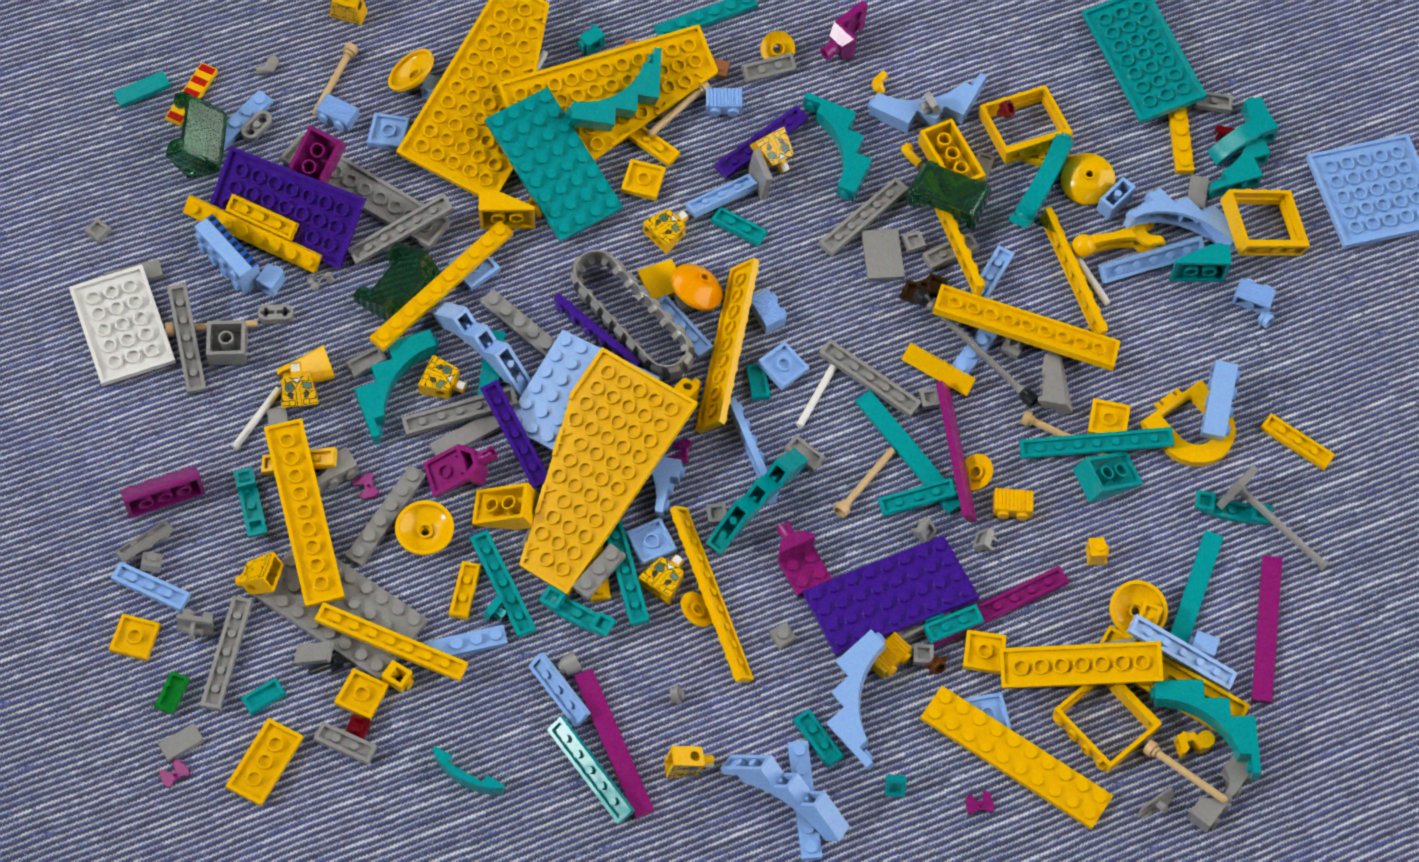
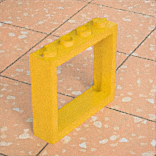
(1032, 146)
(1284, 198)
(1130, 701)

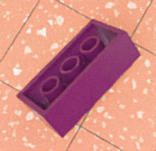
(318, 154)
(162, 491)

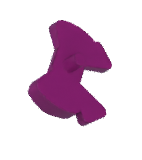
(682, 445)
(367, 480)
(180, 771)
(973, 805)

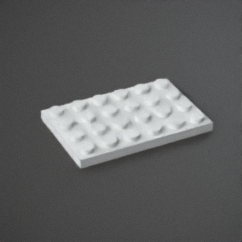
(122, 325)

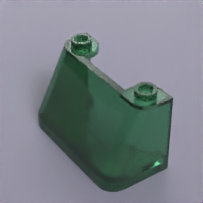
(202, 137)
(949, 193)
(408, 274)

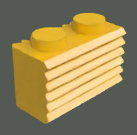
(1012, 503)
(896, 652)

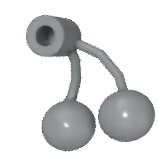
(315, 285)

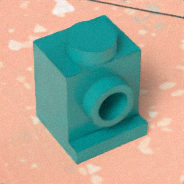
(591, 40)

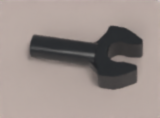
(335, 664)

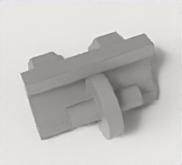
(195, 625)

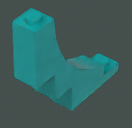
(602, 113)
(838, 123)
(1245, 170)
(1039, 190)
(403, 355)
(761, 491)
(1237, 731)

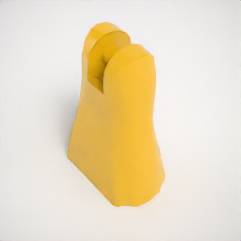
(315, 362)

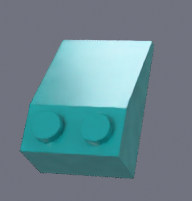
(1203, 265)
(1107, 475)

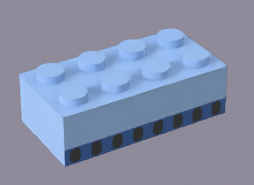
(227, 254)

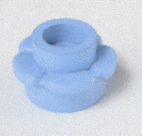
(1266, 319)

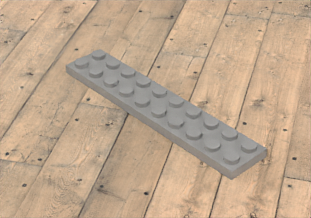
(382, 200)

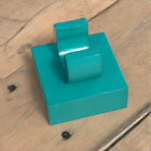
(495, 610)
(895, 785)

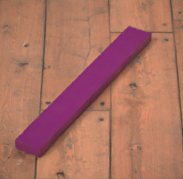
(956, 452)
(1015, 598)
(1266, 629)
(613, 743)

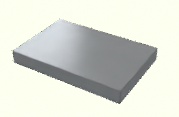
(882, 255)

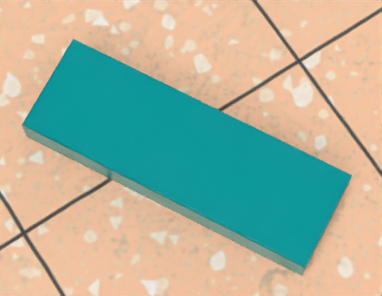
(141, 89)
(739, 226)
(953, 623)
(818, 738)

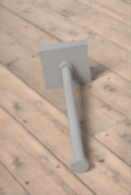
(1239, 488)

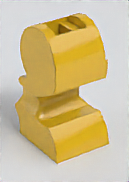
(1200, 743)

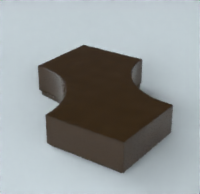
(930, 284)

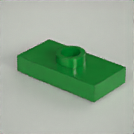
(172, 693)

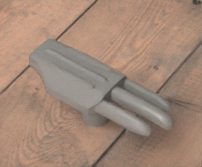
(1158, 803)

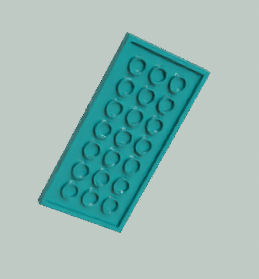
(1144, 57)
(553, 164)

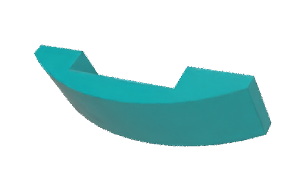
(1241, 137)
(250, 502)
(1233, 511)
(576, 613)
(488, 786)

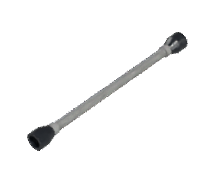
(1027, 396)

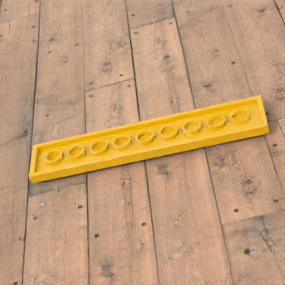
(1026, 327)
(727, 346)
(304, 513)
(1016, 757)

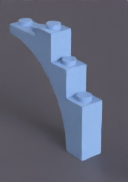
(1184, 213)
(665, 476)

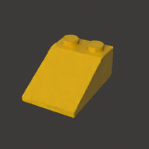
(507, 209)
(505, 507)

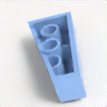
(1219, 400)

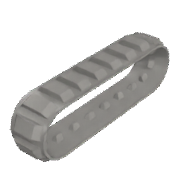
(606, 259)

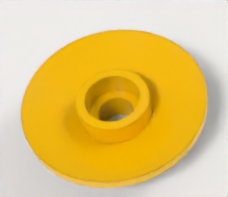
(779, 38)
(975, 464)
(695, 610)

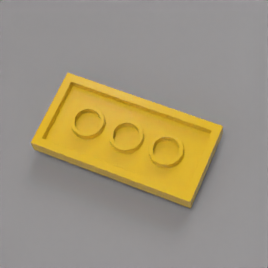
(264, 762)

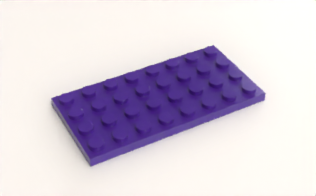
(323, 211)
(890, 594)

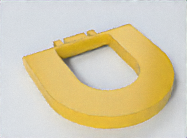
(1185, 452)

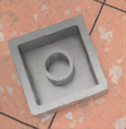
(227, 342)

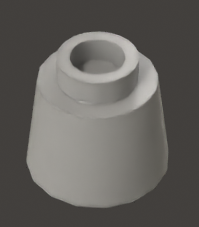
(569, 664)

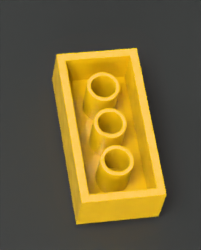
(948, 148)

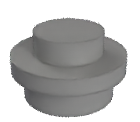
(677, 695)

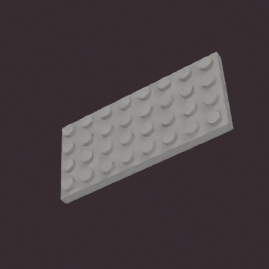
(361, 599)

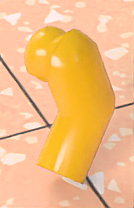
(877, 82)
(909, 154)

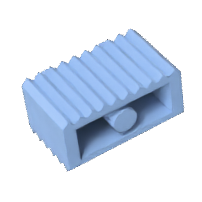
(723, 101)
(337, 113)
(1116, 198)
(1253, 295)
(767, 310)

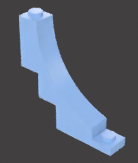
(903, 113)
(480, 337)
(848, 722)
(814, 806)

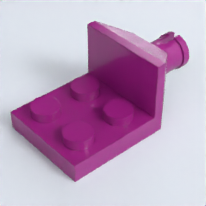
(841, 37)
(458, 467)
(800, 559)

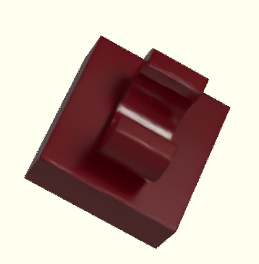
(1222, 131)
(358, 726)

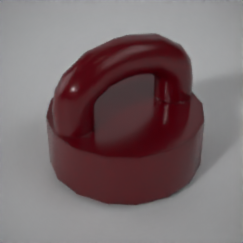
(1006, 109)

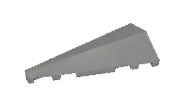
(1054, 385)

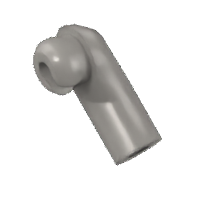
(269, 67)

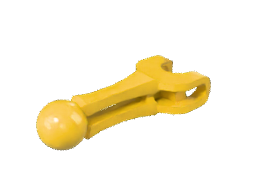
(1132, 238)

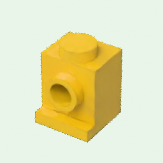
(1097, 551)
(397, 671)

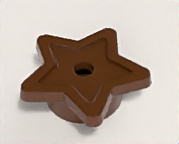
(937, 665)

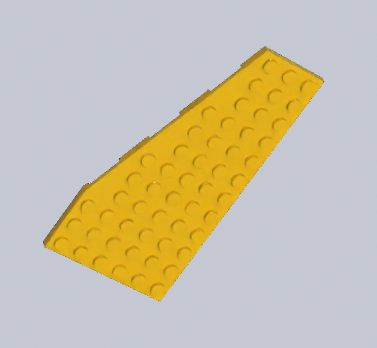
(684, 68)
(451, 129)
(603, 455)

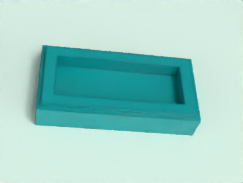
(757, 383)
(263, 696)

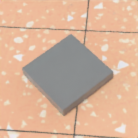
(760, 172)

